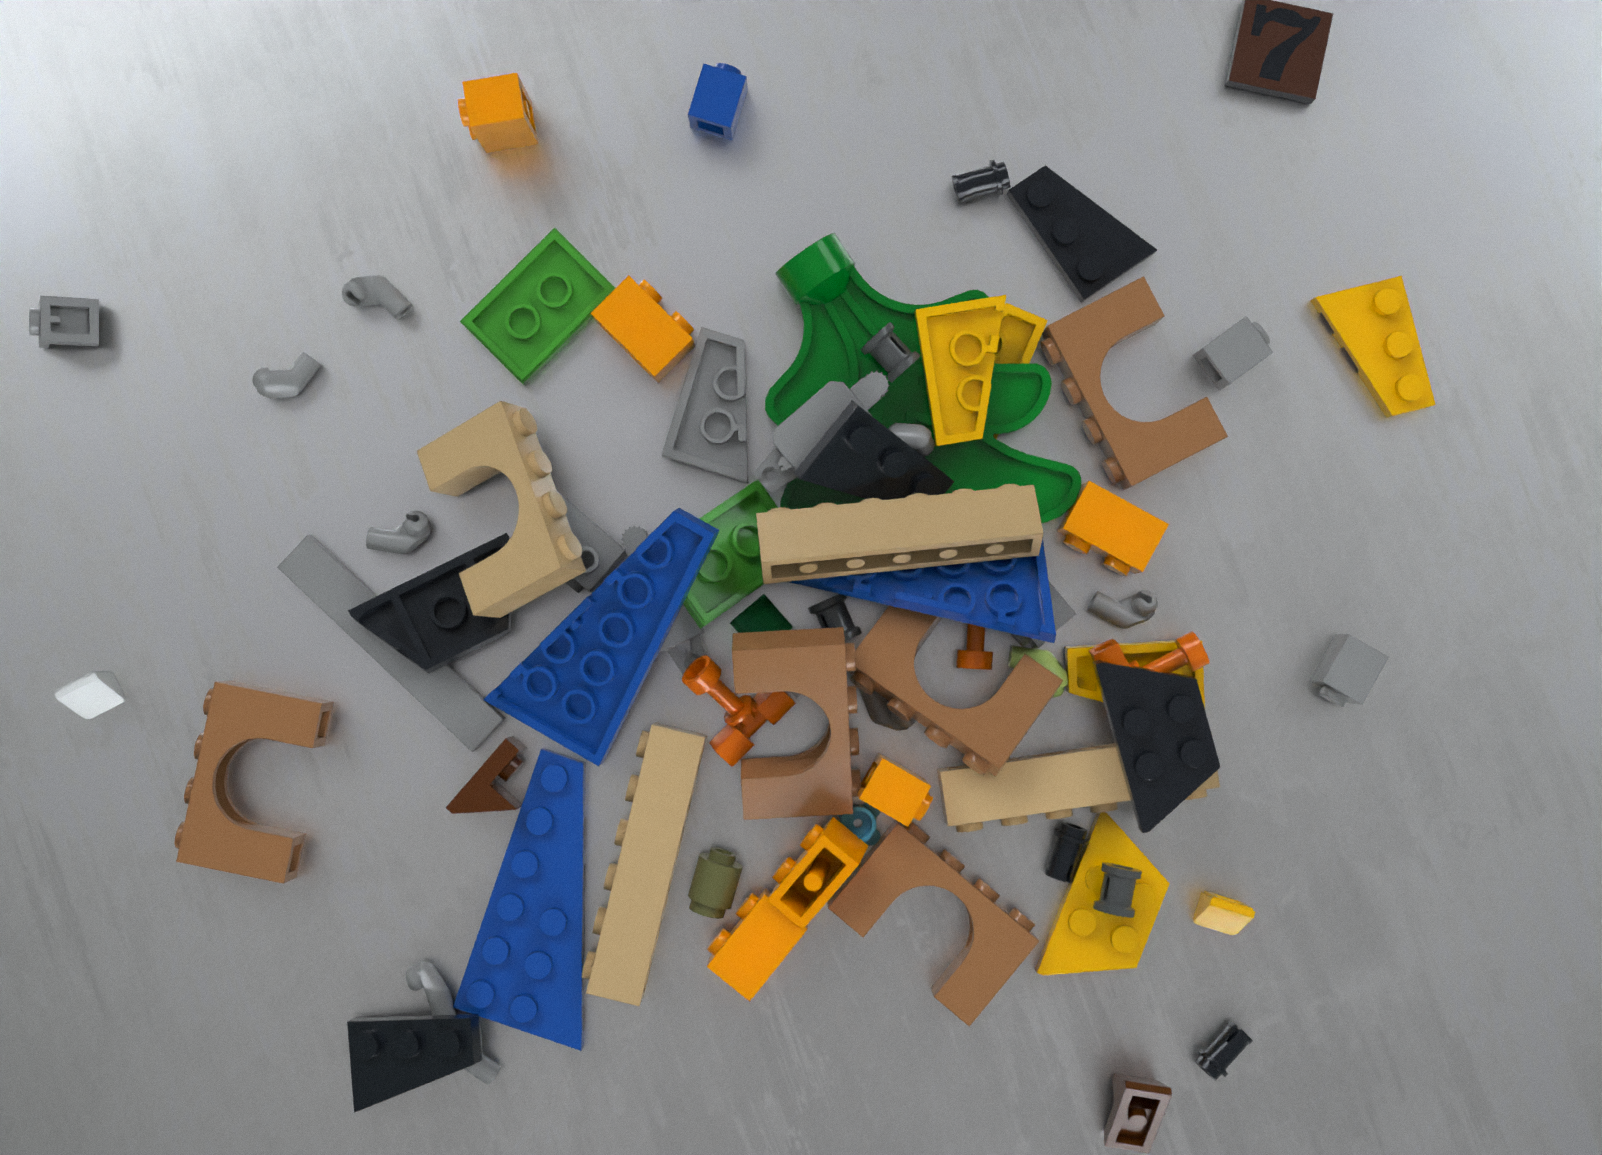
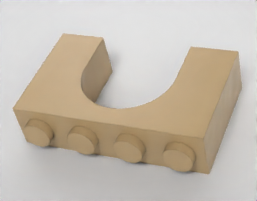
(542, 547)

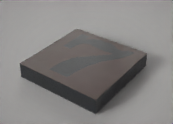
(1279, 49)

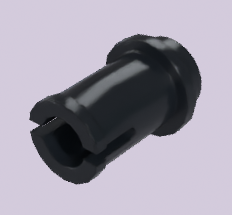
(981, 181)
(1066, 851)
(1223, 1051)

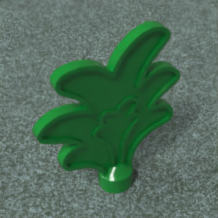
(840, 318)

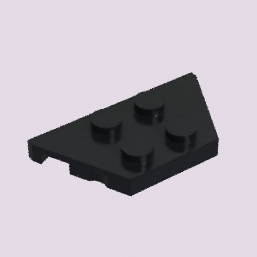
(431, 614)
(1158, 736)

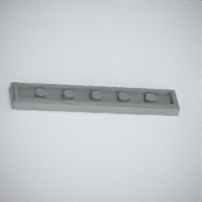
(440, 692)

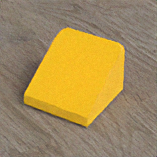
(1222, 913)

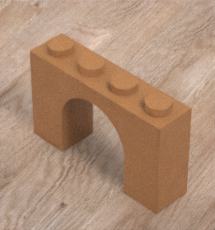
(1130, 447)
(817, 667)
(982, 733)
(214, 829)
(995, 938)

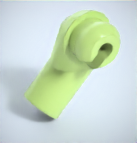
(1044, 658)

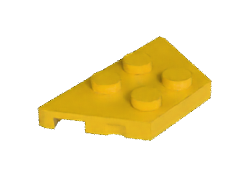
(1096, 940)

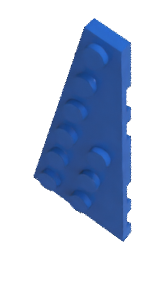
(990, 594)
(598, 657)
(533, 930)

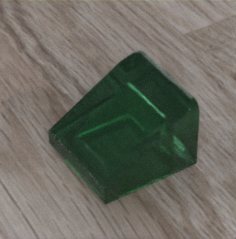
(760, 617)

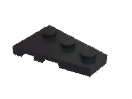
(1077, 233)
(870, 461)
(408, 1052)

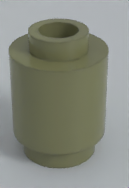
(714, 883)

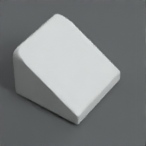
(91, 694)

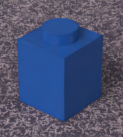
(718, 100)

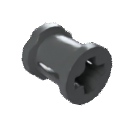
(890, 352)
(834, 614)
(1117, 890)

